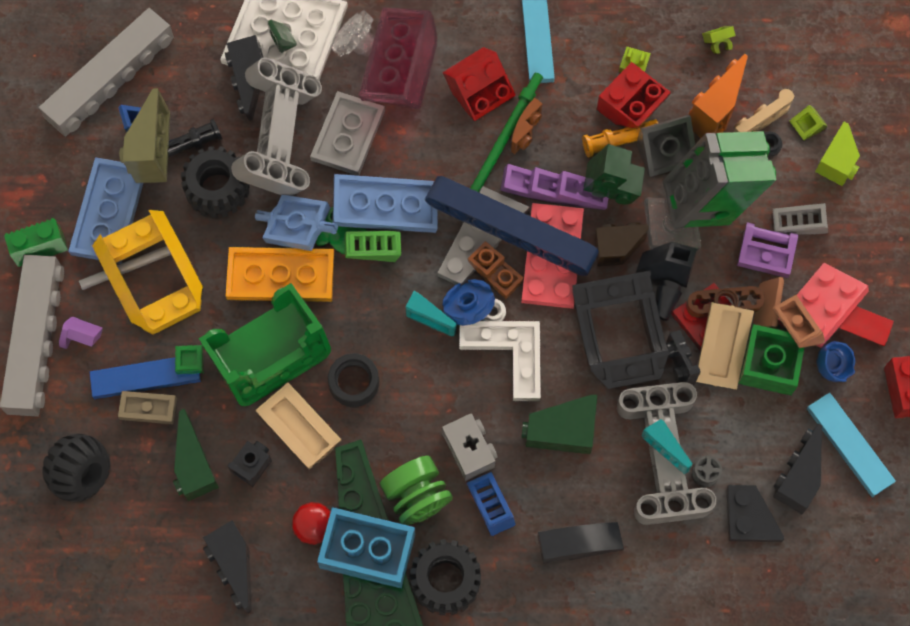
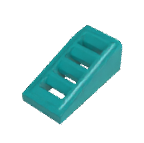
(425, 312)
(663, 440)

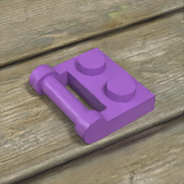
(767, 257)

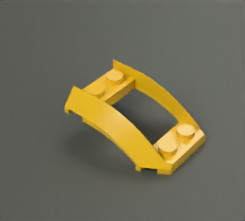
(133, 240)

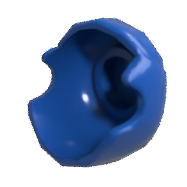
(836, 361)

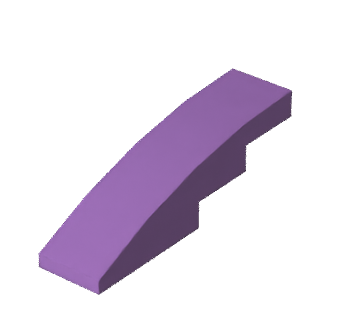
(550, 187)

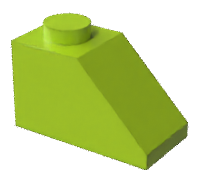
(840, 157)

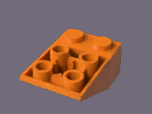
(714, 107)

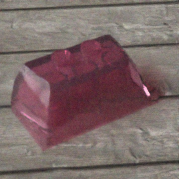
(400, 58)

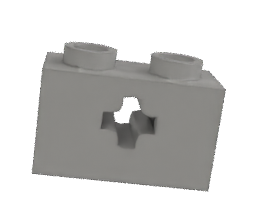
(469, 462)

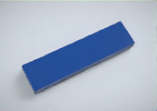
(138, 378)

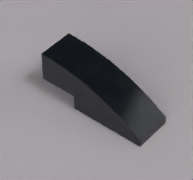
(579, 541)

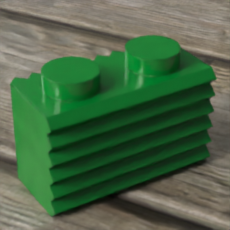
(37, 240)

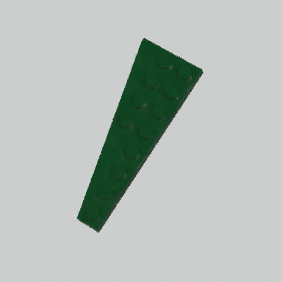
(368, 601)

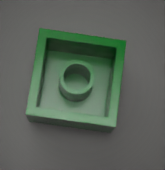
(771, 361)

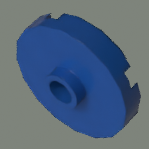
(469, 302)

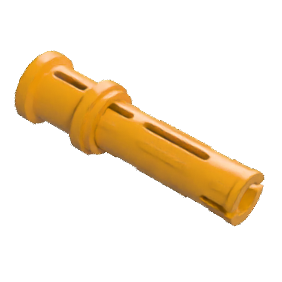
(596, 143)

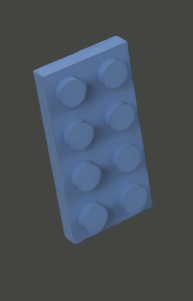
(383, 203)
(106, 206)

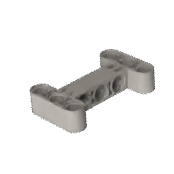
(283, 91)
(669, 481)

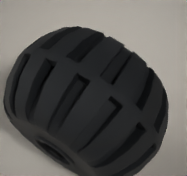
(76, 467)

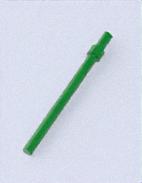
(525, 97)

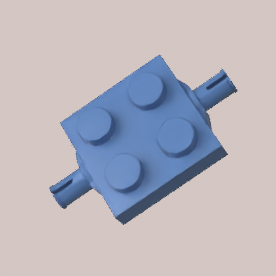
(296, 222)

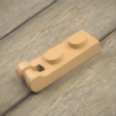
(766, 114)

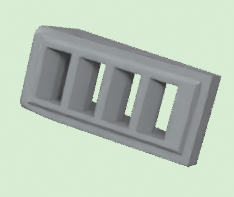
(810, 228)

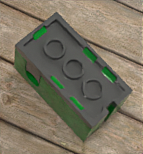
(719, 179)

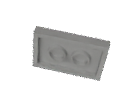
(347, 133)

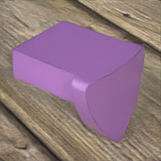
(79, 331)

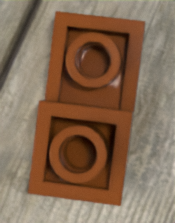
(523, 131)
(495, 270)

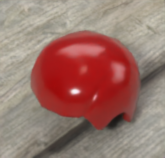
(311, 522)

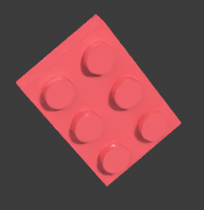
(830, 298)

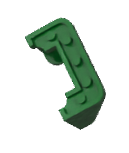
(268, 348)

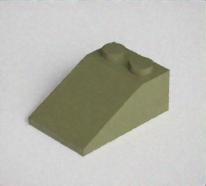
(148, 141)

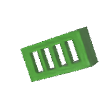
(373, 237)

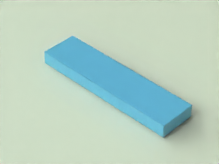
(538, 39)
(851, 445)

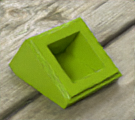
(808, 123)

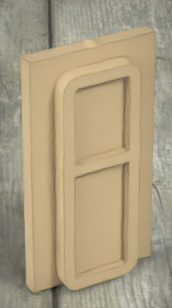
(724, 345)
(298, 426)

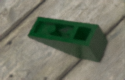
(191, 464)

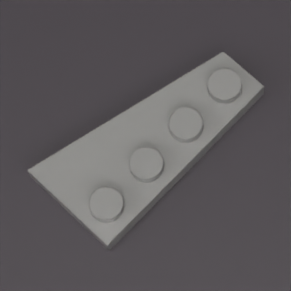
(456, 265)

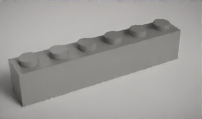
(107, 72)
(31, 336)

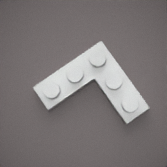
(519, 336)

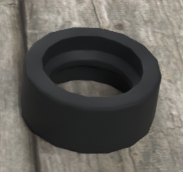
(353, 360)

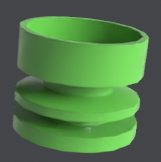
(414, 486)

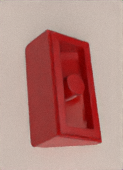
(868, 325)

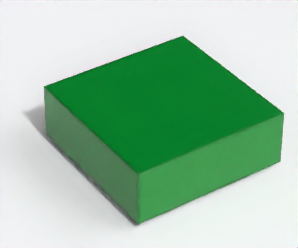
(189, 359)

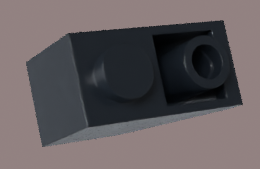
(669, 262)

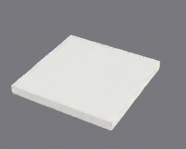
(309, 21)

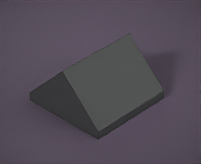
(665, 144)

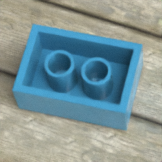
(366, 547)

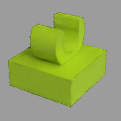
(719, 35)
(636, 56)

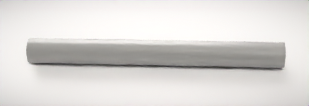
(126, 267)

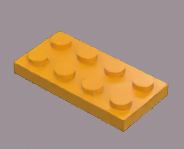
(262, 271)

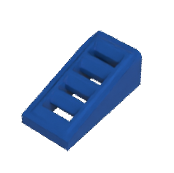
(499, 519)

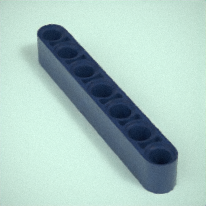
(512, 226)

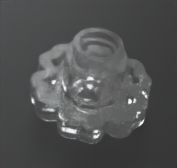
(355, 36)

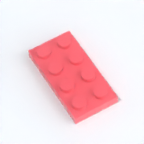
(543, 280)

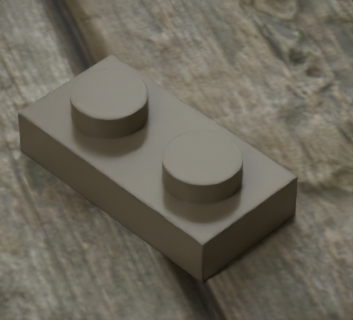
(147, 407)

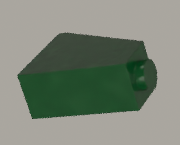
(563, 426)

